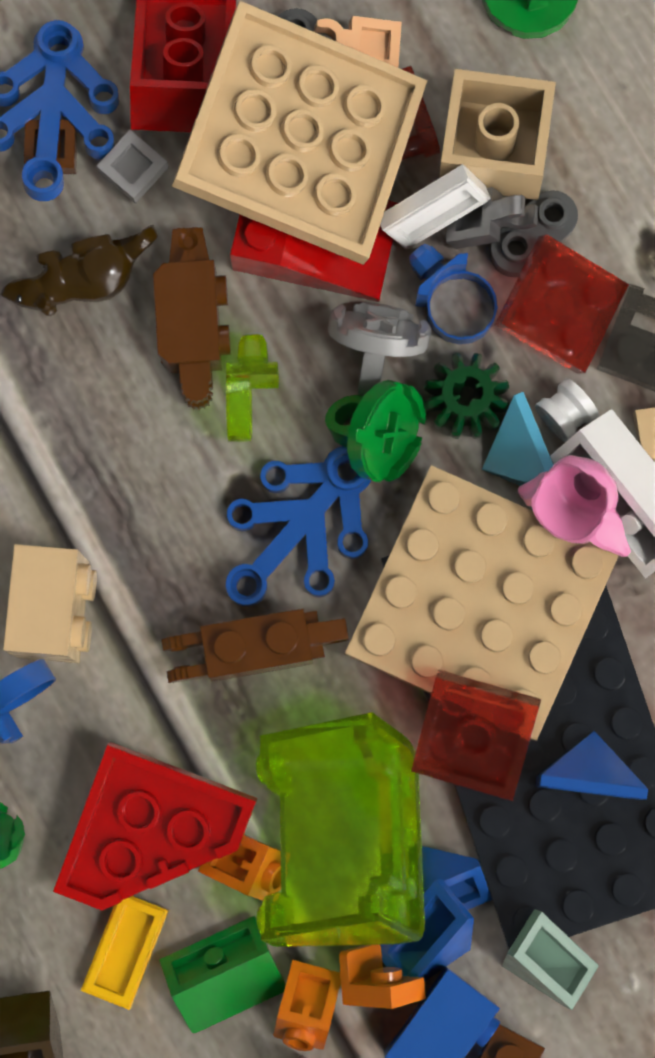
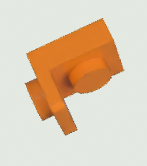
(250, 870)
(370, 985)
(307, 1006)

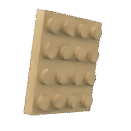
(300, 133)
(480, 595)

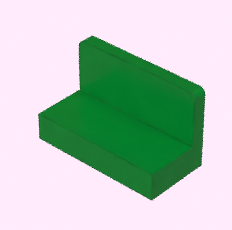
(222, 975)

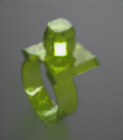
(248, 373)

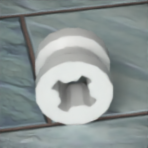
(567, 410)

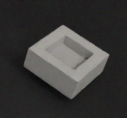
(132, 166)

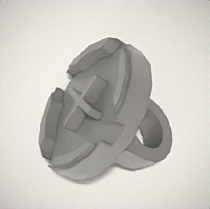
(379, 333)

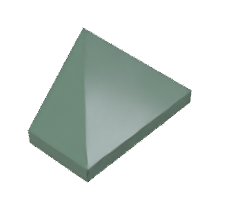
(550, 961)

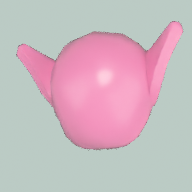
(578, 504)

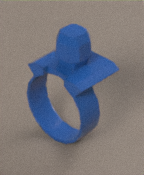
(428, 265)
(18, 689)

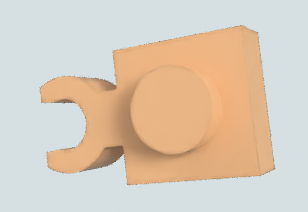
(368, 35)

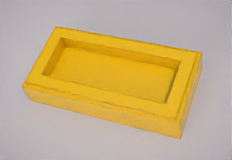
(125, 951)

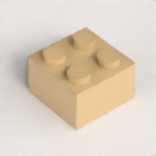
(499, 130)
(49, 604)

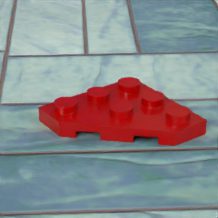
(147, 828)

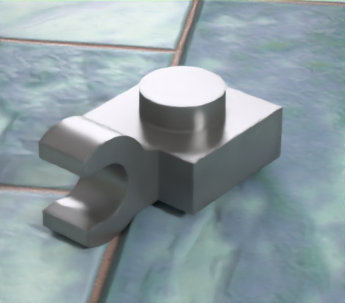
(485, 222)

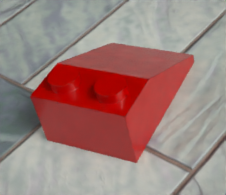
(174, 60)
(282, 257)

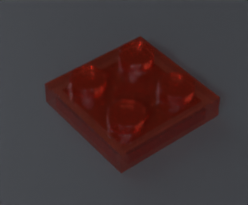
(562, 304)
(475, 735)

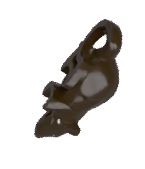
(90, 274)

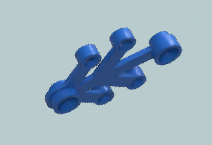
(52, 101)
(304, 518)

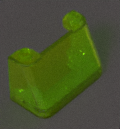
(344, 835)

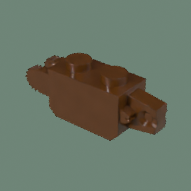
(188, 315)
(256, 645)

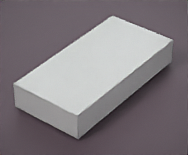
(434, 207)

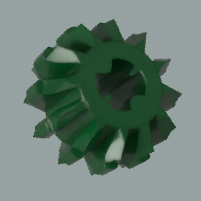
(479, 409)

